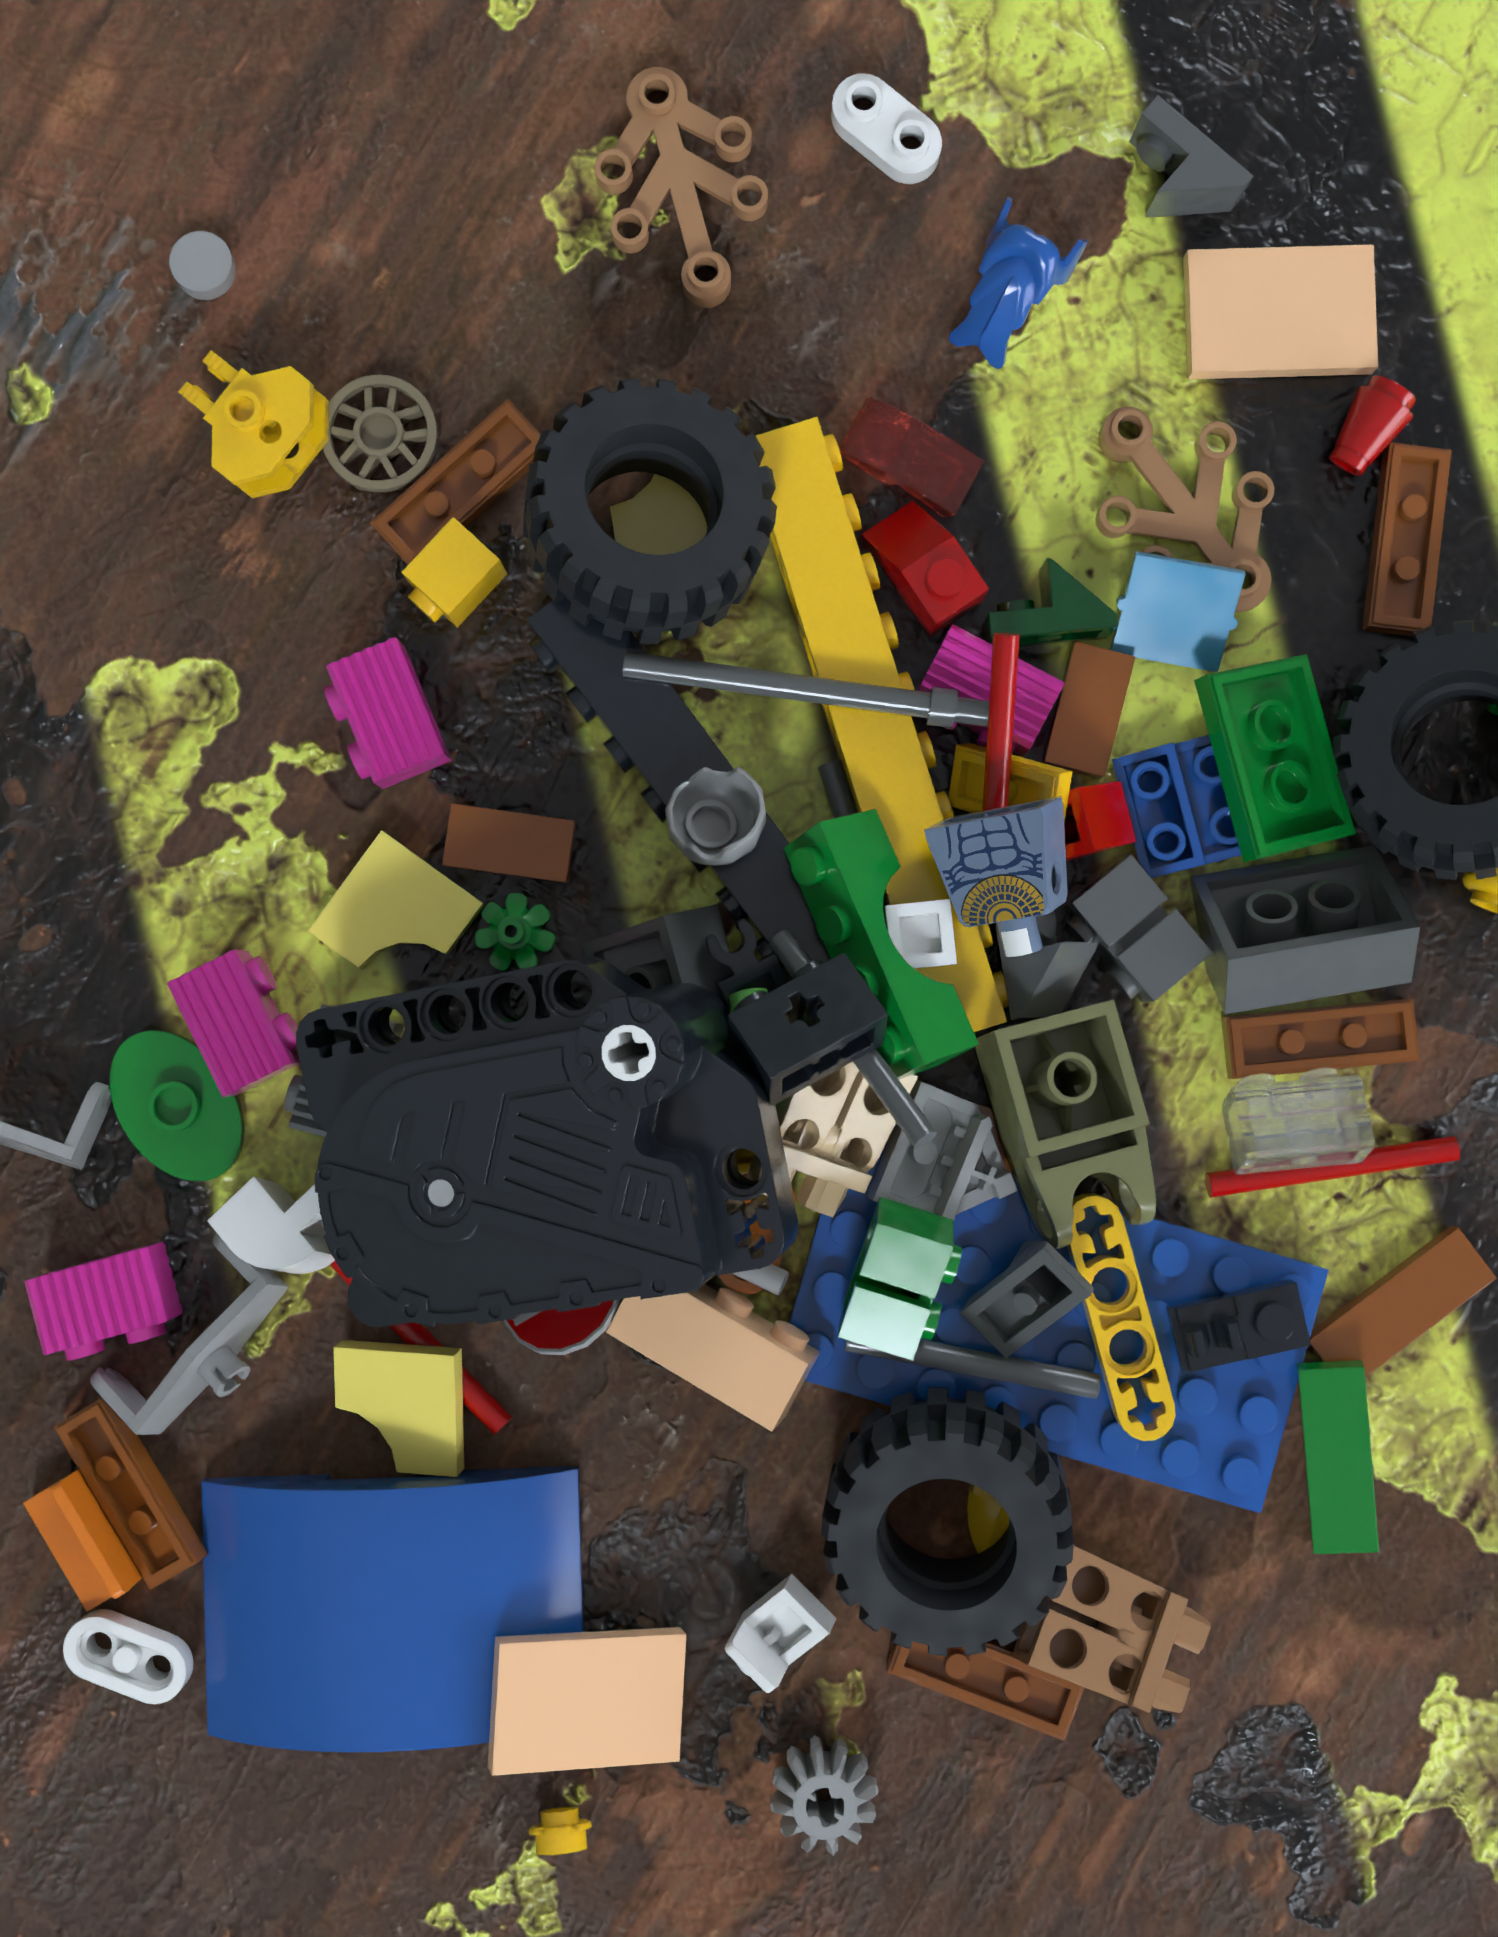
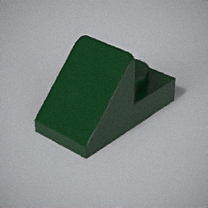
(1066, 613)

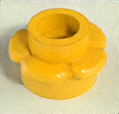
(560, 1831)

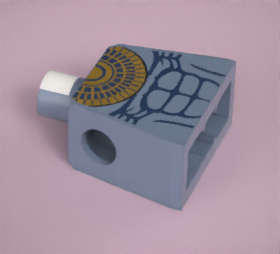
(1004, 868)

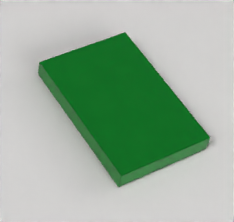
(1274, 757)

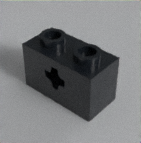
(807, 1027)

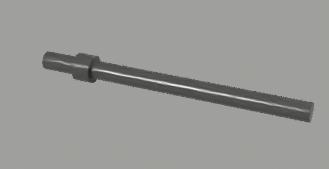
(940, 706)

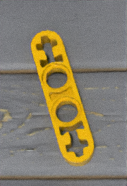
(1123, 1314)

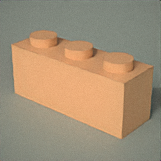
(721, 1348)

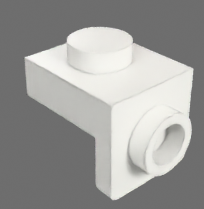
(778, 1632)

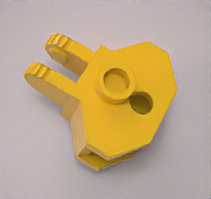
(259, 425)

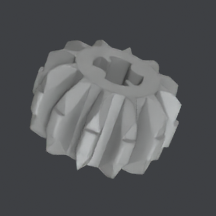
(827, 1819)

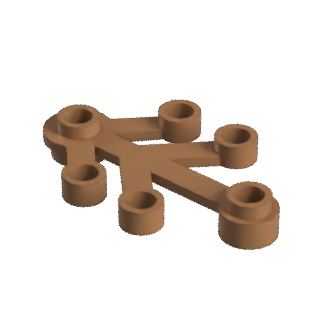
(679, 173)
(1190, 517)

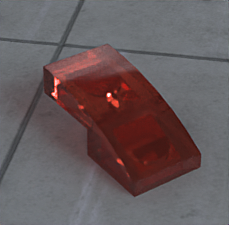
(912, 455)

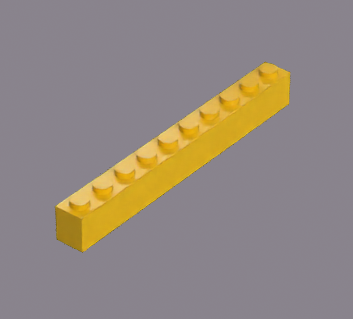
(853, 643)

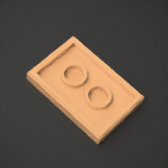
(1280, 311)
(586, 1700)

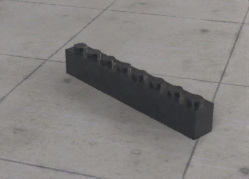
(667, 746)

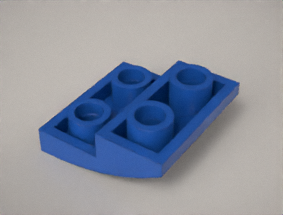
(1177, 807)

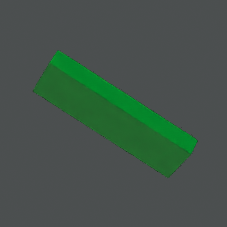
(1337, 1457)

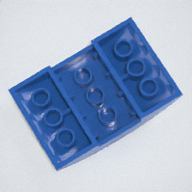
(378, 1601)

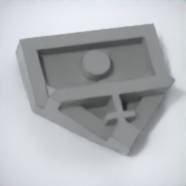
(953, 1169)

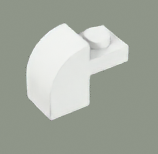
(272, 1229)

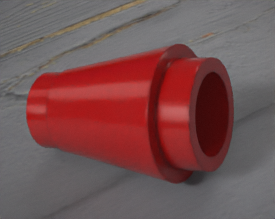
(1372, 423)

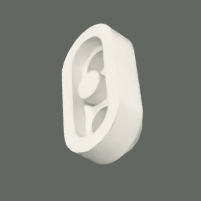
(880, 129)
(129, 1663)

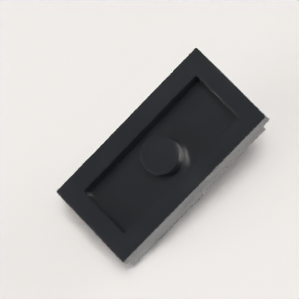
(1238, 1326)

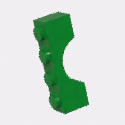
(844, 878)

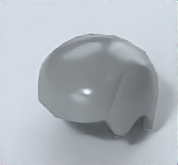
(716, 816)

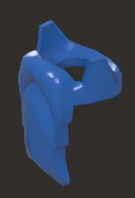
(1016, 274)

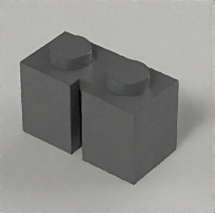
(1134, 933)

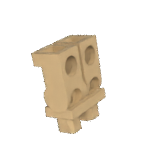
(833, 1137)

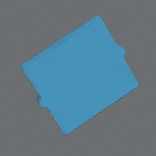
(1177, 611)

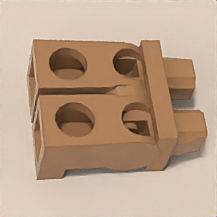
(1131, 1641)

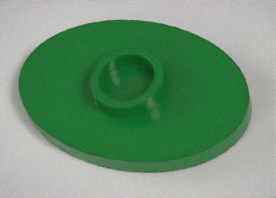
(175, 1107)

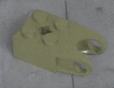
(1071, 1132)

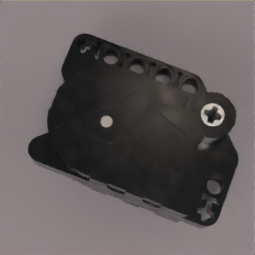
(538, 1149)

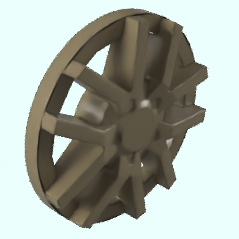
(381, 433)

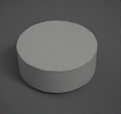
(202, 265)

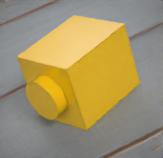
(453, 574)

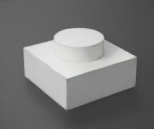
(922, 932)

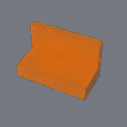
(83, 1541)

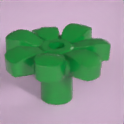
(528, 936)

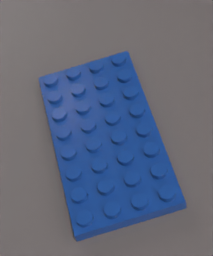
(1225, 1414)

